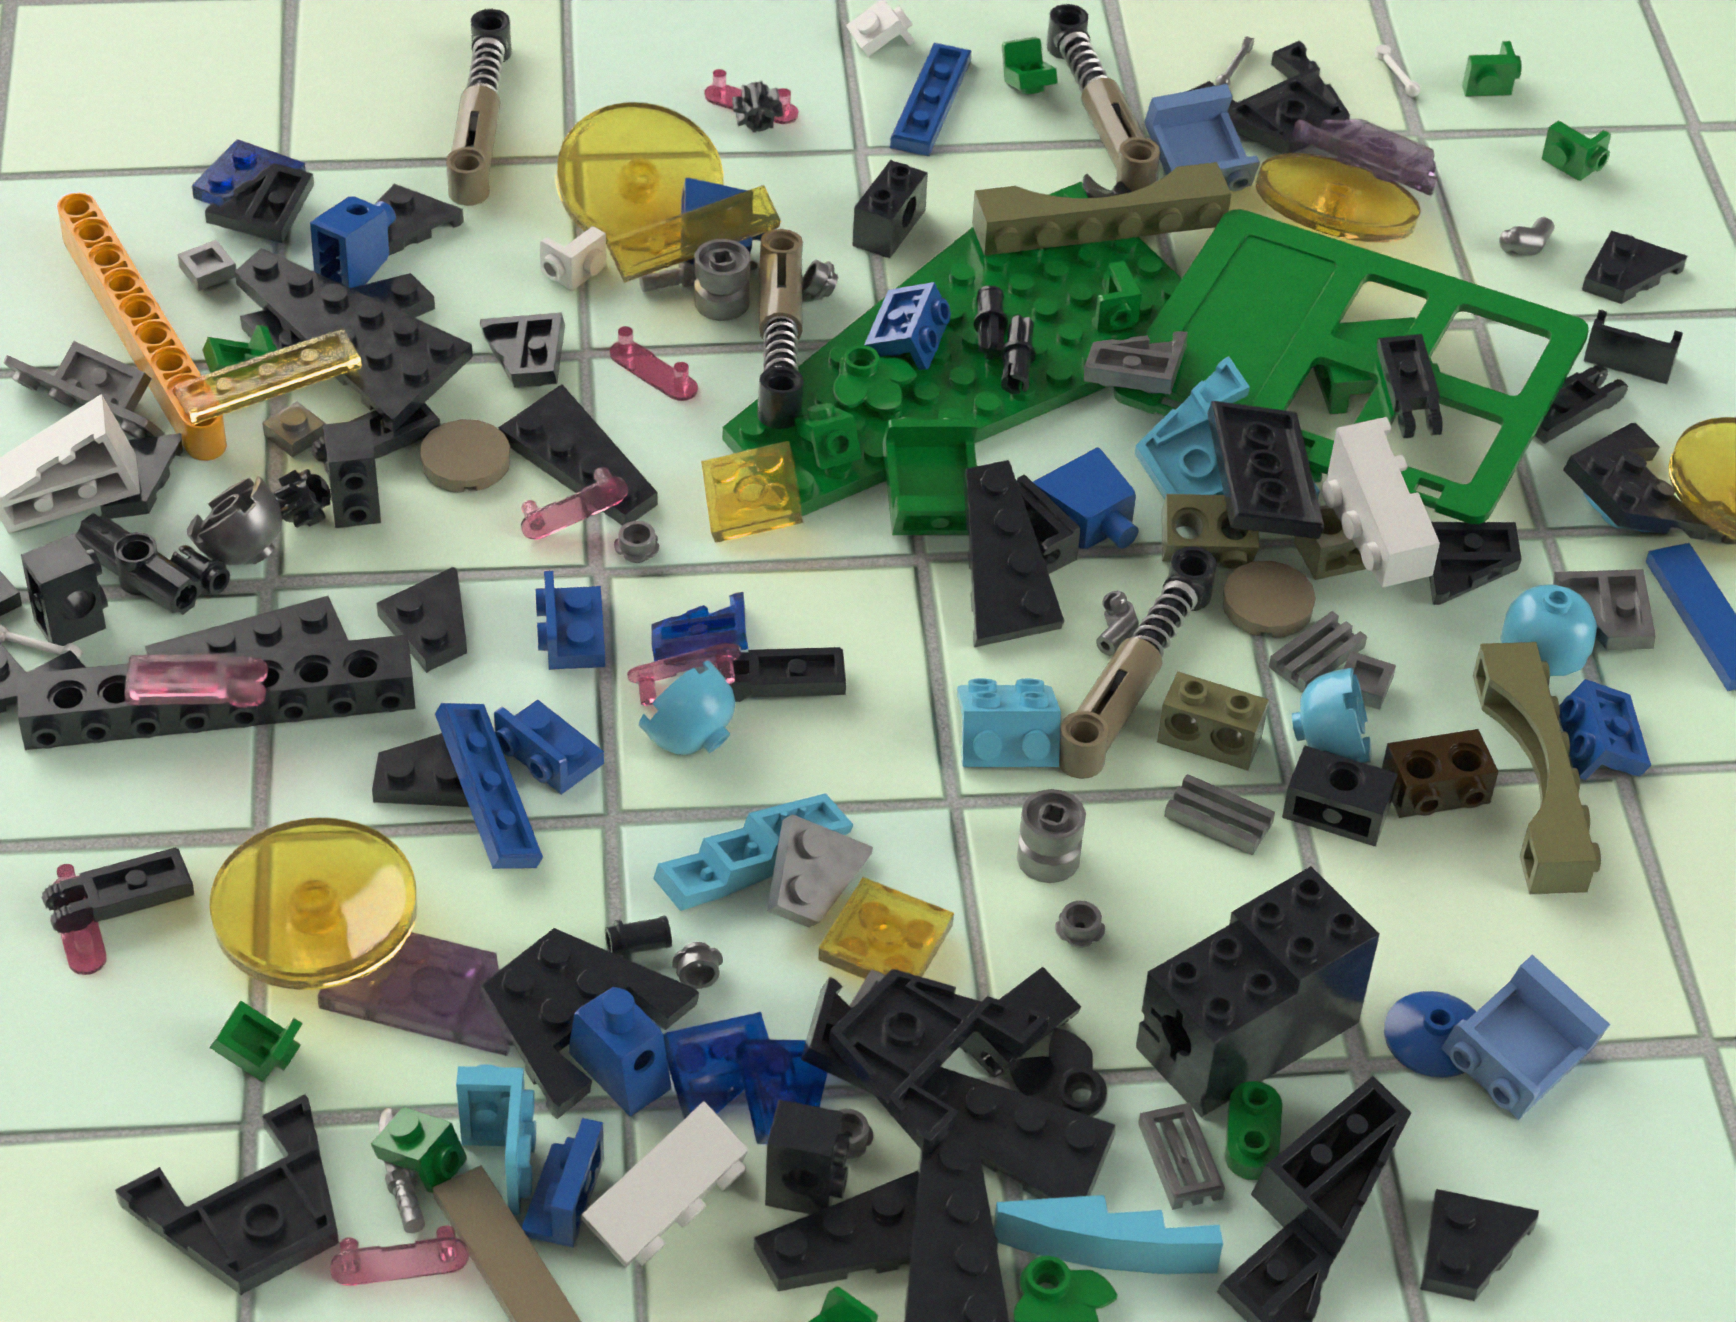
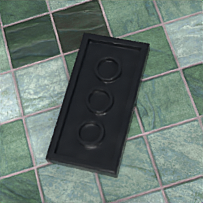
(1264, 470)

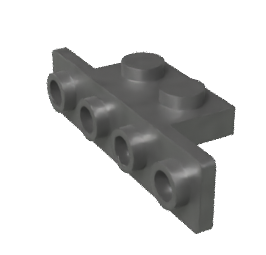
(87, 375)

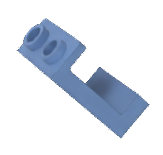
(1198, 130)
(1525, 1038)

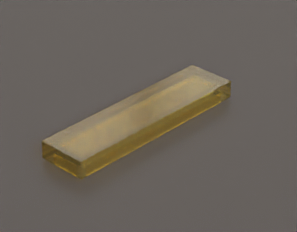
(680, 236)
(267, 376)

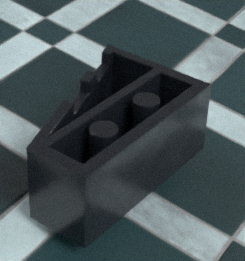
(1334, 1165)

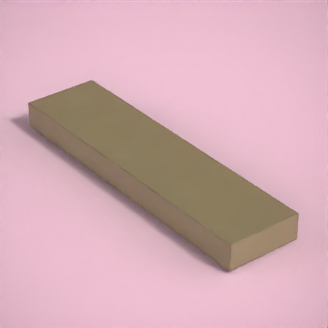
(502, 1249)

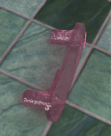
(721, 95)
(644, 364)
(561, 514)
(646, 674)
(85, 947)
(398, 1262)

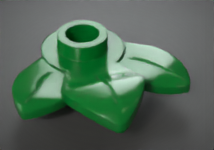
(871, 380)
(1072, 1300)

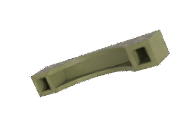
(1027, 220)
(1516, 694)

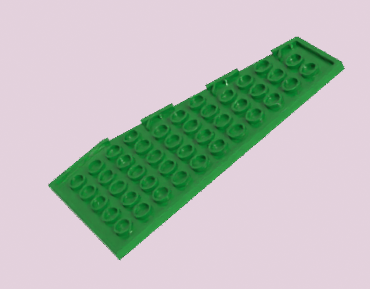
(1049, 285)

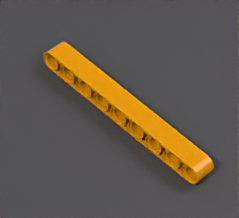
(136, 318)

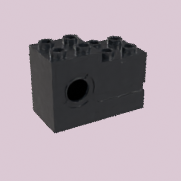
(1257, 991)

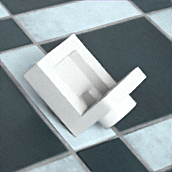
(879, 26)
(576, 260)

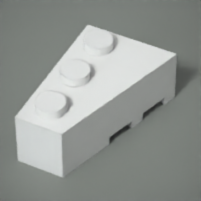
(67, 469)
(1376, 506)
(666, 1186)

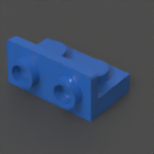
(911, 322)
(572, 625)
(1603, 730)
(547, 745)
(566, 1186)

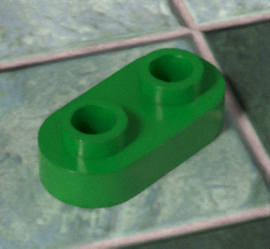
(1252, 1126)

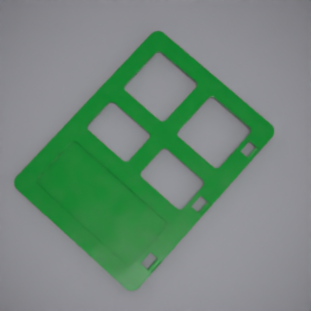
(1272, 306)

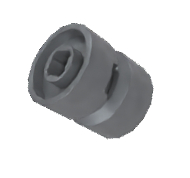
(722, 279)
(1051, 835)

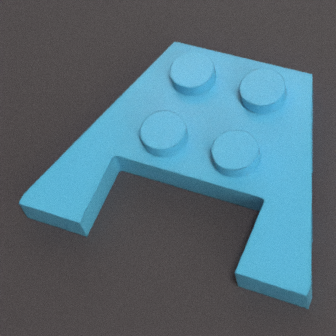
(1181, 447)

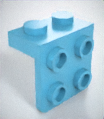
(1009, 724)
(500, 1113)

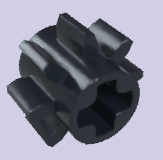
(757, 106)
(303, 498)

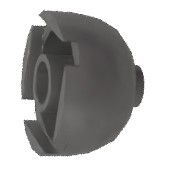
(240, 524)

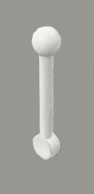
(1383, 52)
(5, 635)

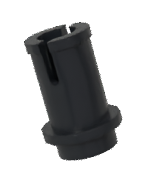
(211, 573)
(638, 936)

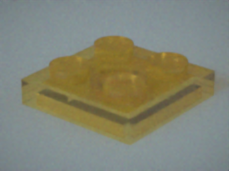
(751, 492)
(884, 932)

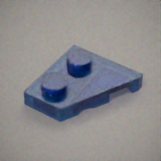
(234, 167)
(700, 629)
(706, 1062)
(773, 1073)

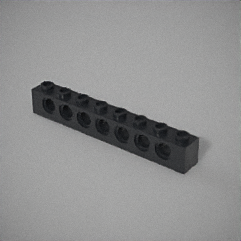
(299, 685)

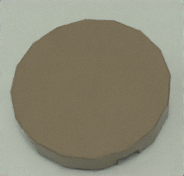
(465, 455)
(1268, 598)

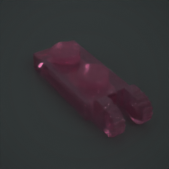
(195, 679)

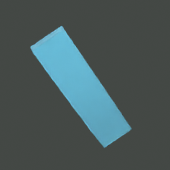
(742, 855)
(1087, 1235)

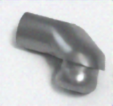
(1526, 239)
(1120, 621)

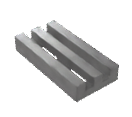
(1311, 647)
(1223, 809)
(1192, 1189)

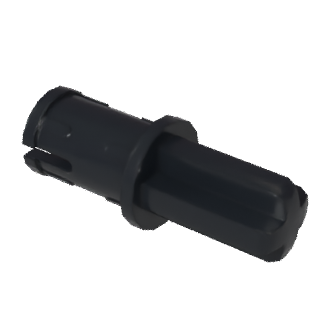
(990, 321)
(1018, 355)

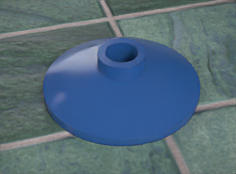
(1415, 1037)

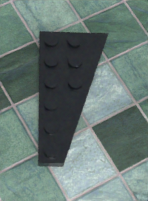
(398, 354)

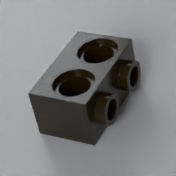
(1441, 773)

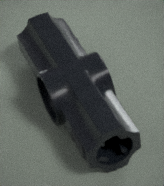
(139, 564)

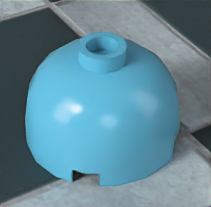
(1557, 622)
(692, 712)
(1334, 716)

